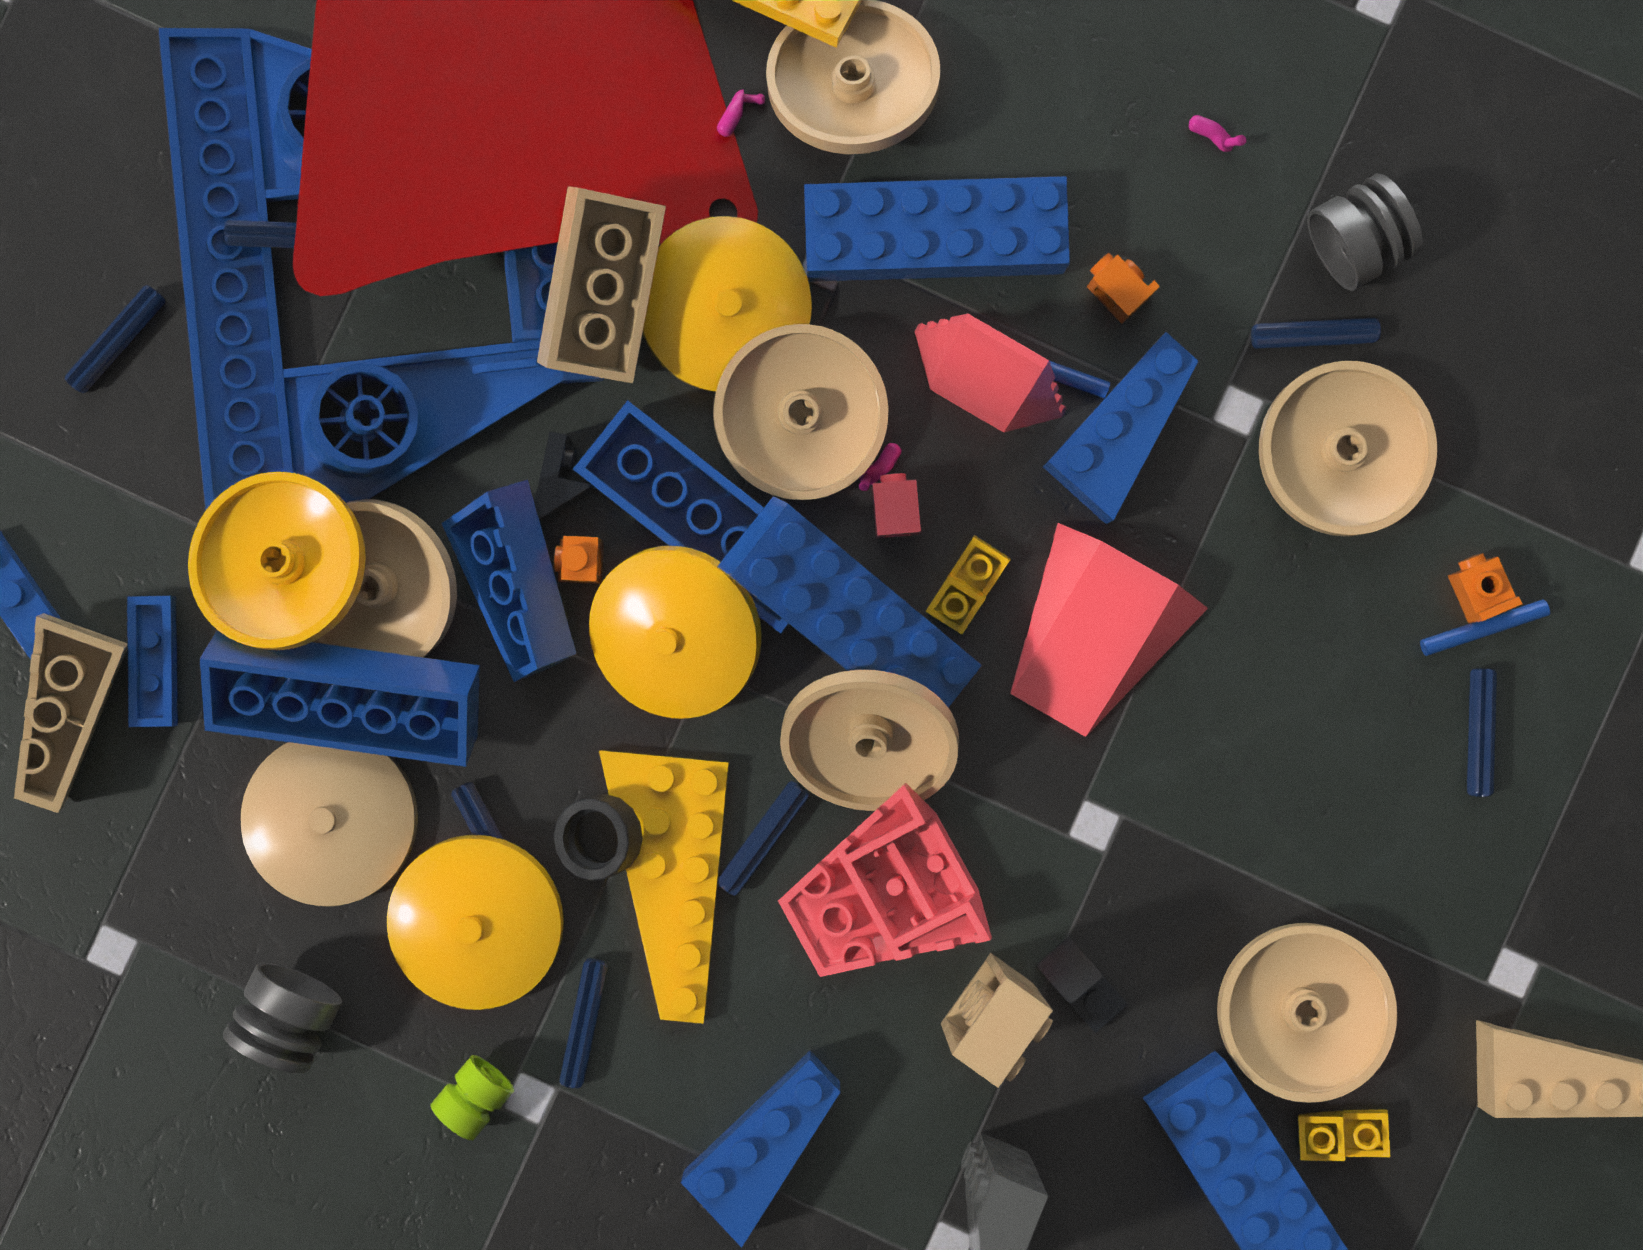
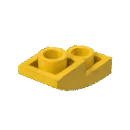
(968, 584)
(1343, 1134)

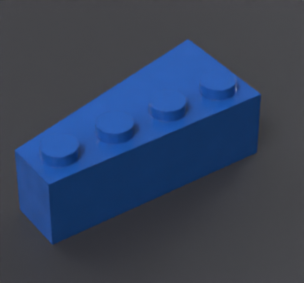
(1116, 438)
(512, 578)
(756, 1153)

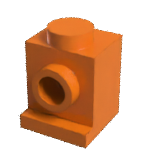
(1120, 286)
(579, 559)
(1473, 599)

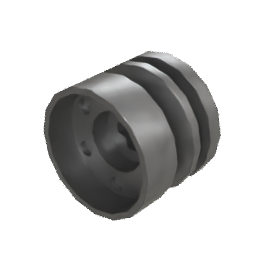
(1365, 231)
(282, 1018)

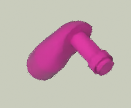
(734, 111)
(1215, 132)
(881, 466)

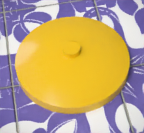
(717, 291)
(276, 561)
(674, 632)
(475, 922)

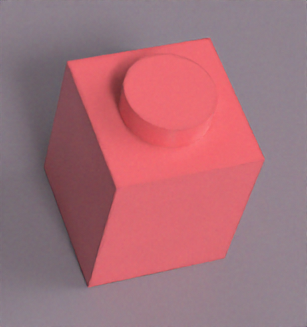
(896, 506)

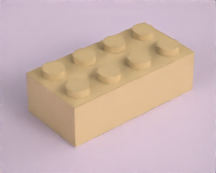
(600, 285)
(996, 1021)

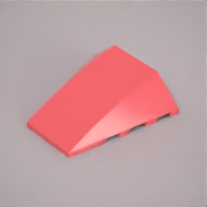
(988, 373)
(1096, 630)
(887, 892)

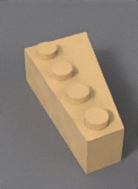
(65, 699)
(1553, 1078)

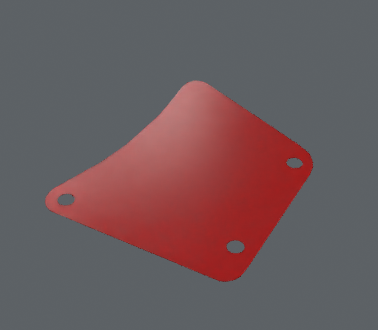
(471, 118)

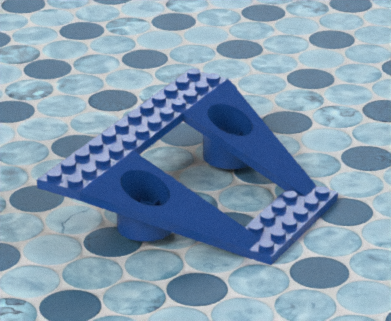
(228, 159)

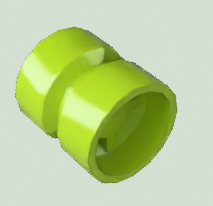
(467, 1103)

